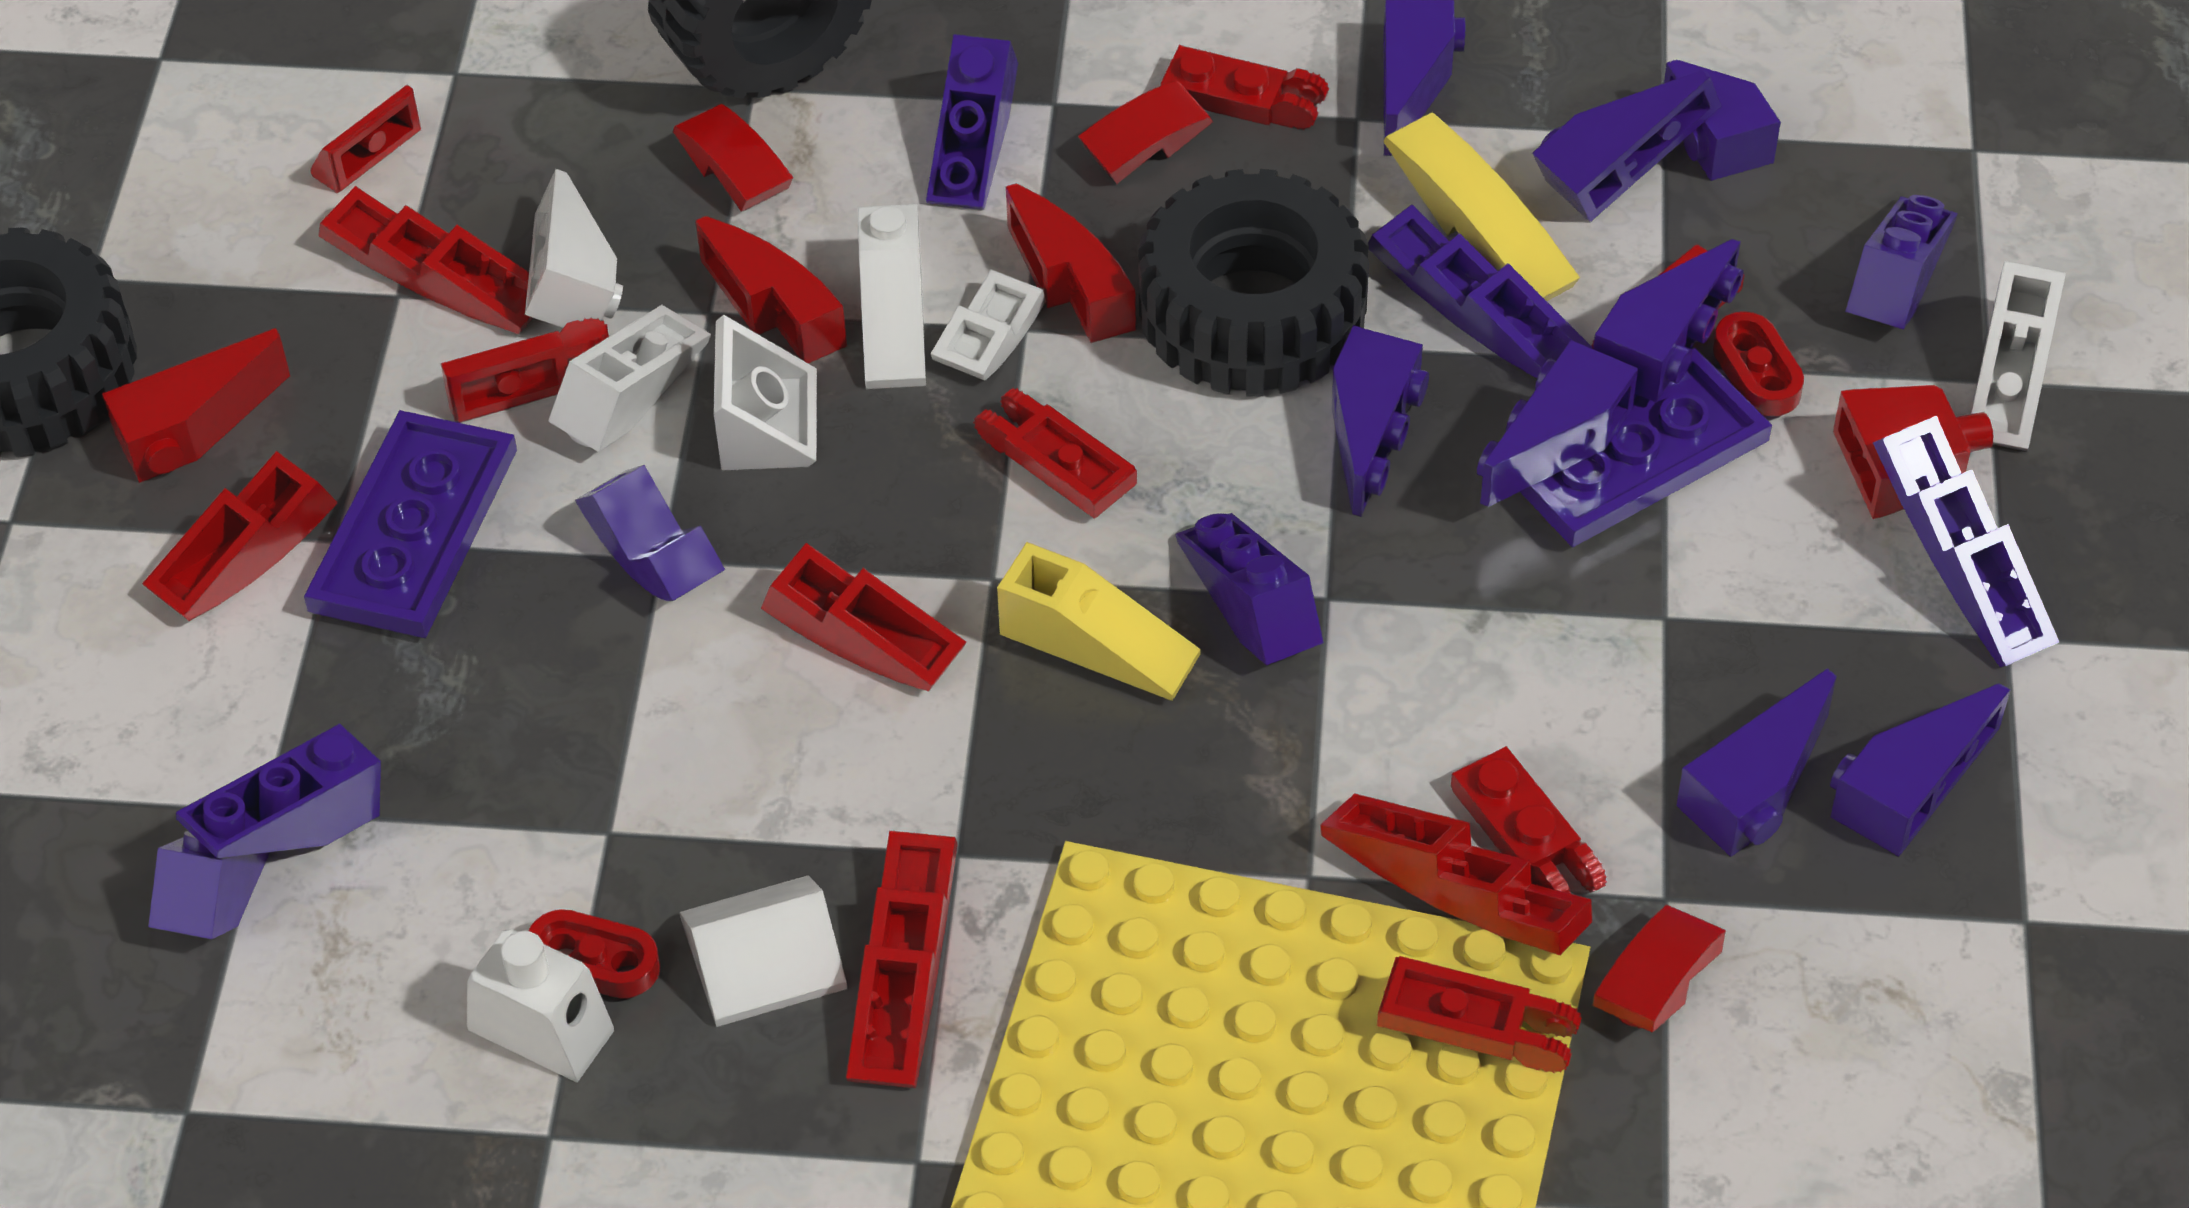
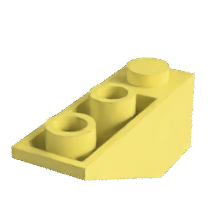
(1090, 622)

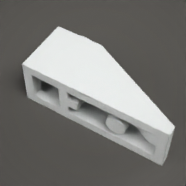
(570, 260)
(891, 296)
(2017, 351)
(624, 377)

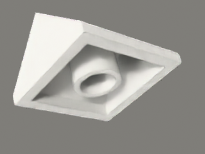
(762, 402)
(764, 950)

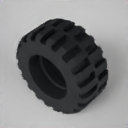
(756, 43)
(1262, 226)
(91, 347)

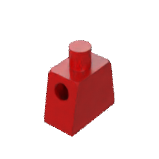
(1880, 412)

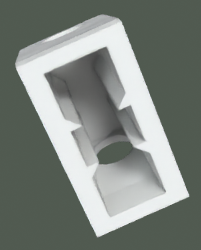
(538, 1004)

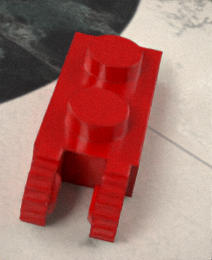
(1248, 88)
(517, 371)
(1057, 452)
(1525, 821)
(1477, 1014)

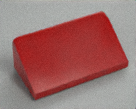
(368, 141)

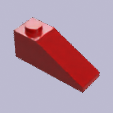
(192, 406)

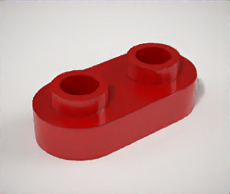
(1764, 373)
(604, 949)

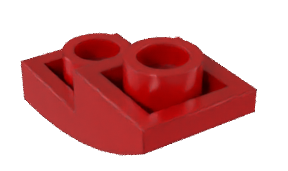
(1141, 127)
(735, 153)
(1656, 968)

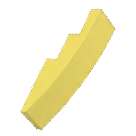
(1478, 204)

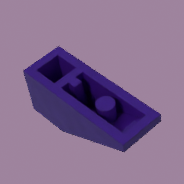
(1417, 57)
(1617, 143)
(1913, 767)
(1748, 778)

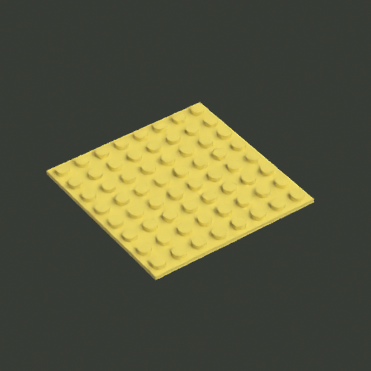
(1228, 1053)

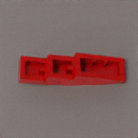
(424, 258)
(1439, 865)
(902, 960)

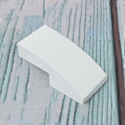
(991, 327)

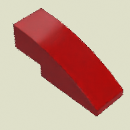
(1071, 265)
(772, 289)
(240, 538)
(861, 620)

